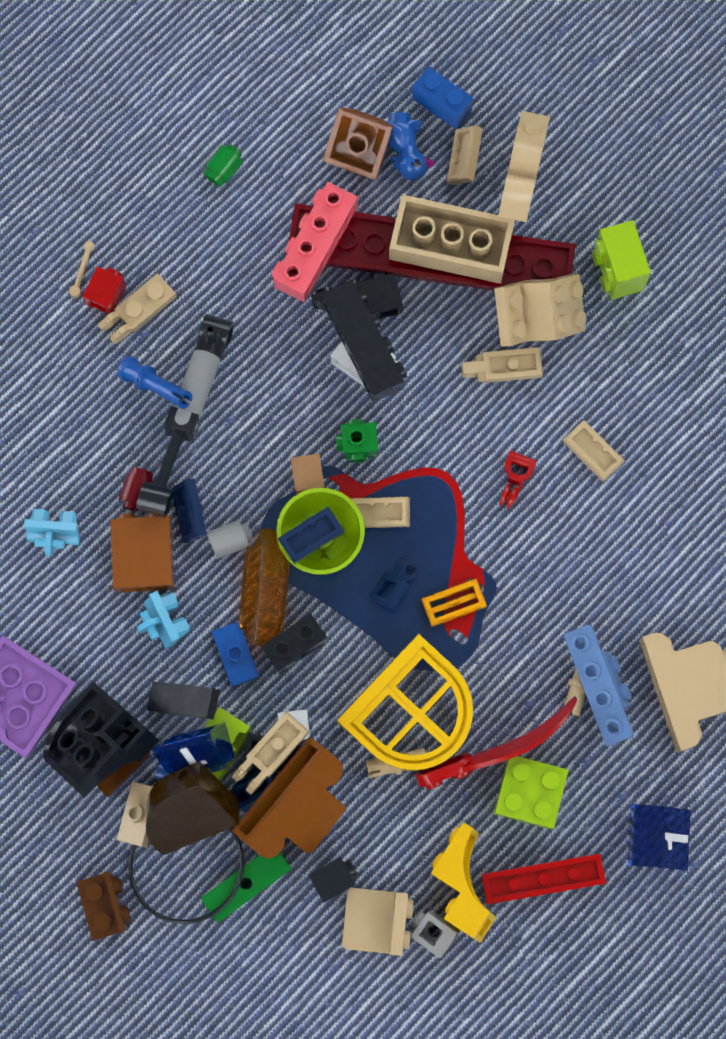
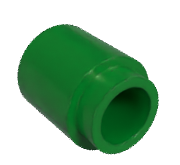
(223, 165)

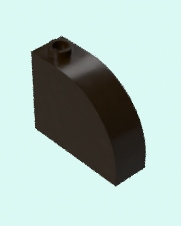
(188, 808)

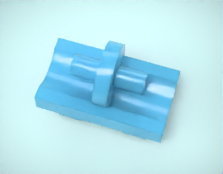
(52, 533)
(157, 621)

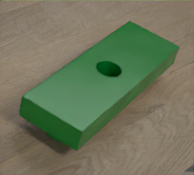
(262, 874)

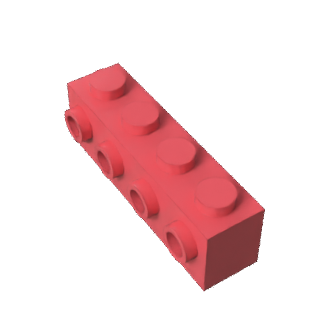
(315, 242)

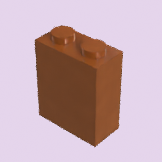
(142, 553)

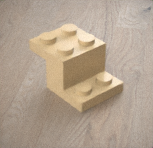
(540, 310)

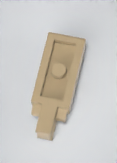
(505, 365)

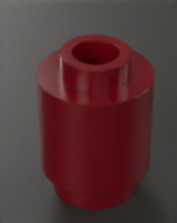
(132, 486)

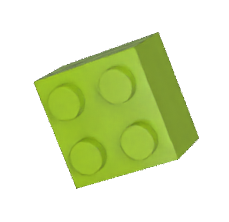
(621, 260)
(531, 792)

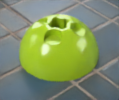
(339, 551)

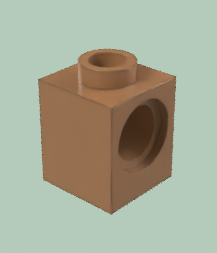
(307, 472)

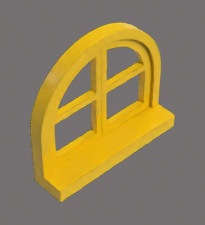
(386, 685)

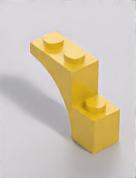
(453, 869)

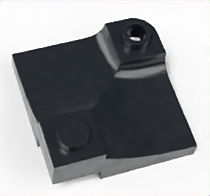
(95, 740)

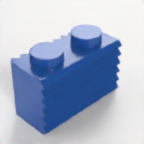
(442, 98)

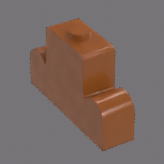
(295, 804)

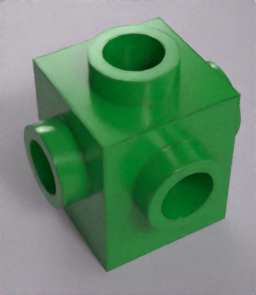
(367, 436)

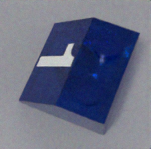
(207, 745)
(659, 837)

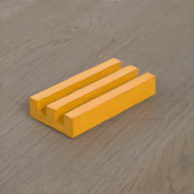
(456, 614)

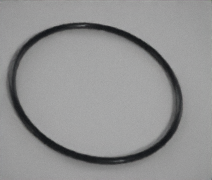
(195, 920)

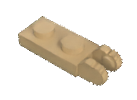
(139, 308)
(272, 750)

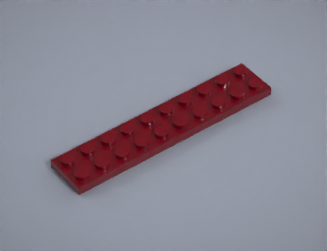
(369, 236)

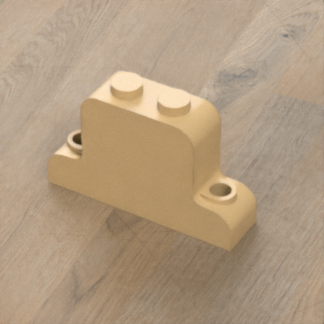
(687, 685)

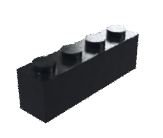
(363, 340)

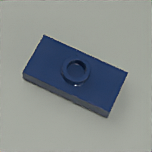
(189, 511)
(311, 535)

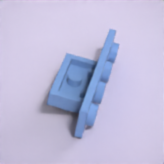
(601, 684)

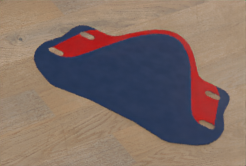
(430, 543)

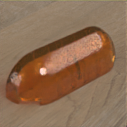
(263, 589)

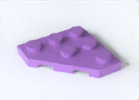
(28, 697)

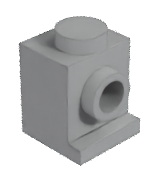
(435, 944)

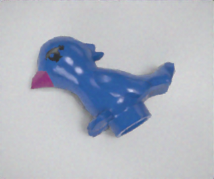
(410, 161)

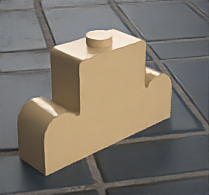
(524, 166)

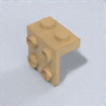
(377, 921)

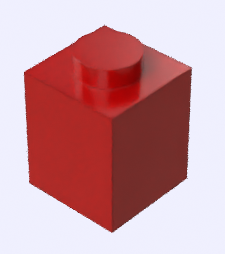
(105, 290)

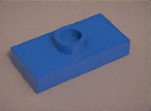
(235, 654)

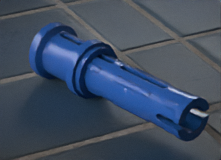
(147, 379)

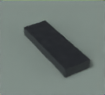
(183, 700)

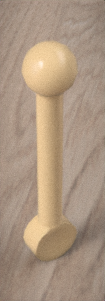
(75, 290)

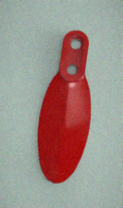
(463, 764)

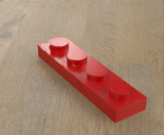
(543, 879)

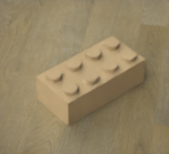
(451, 239)

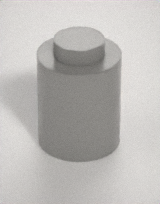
(229, 538)

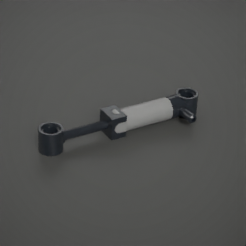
(184, 423)

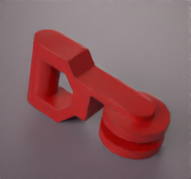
(510, 496)

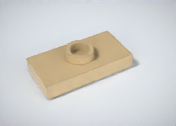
(464, 155)
(593, 451)
(384, 511)
(134, 818)

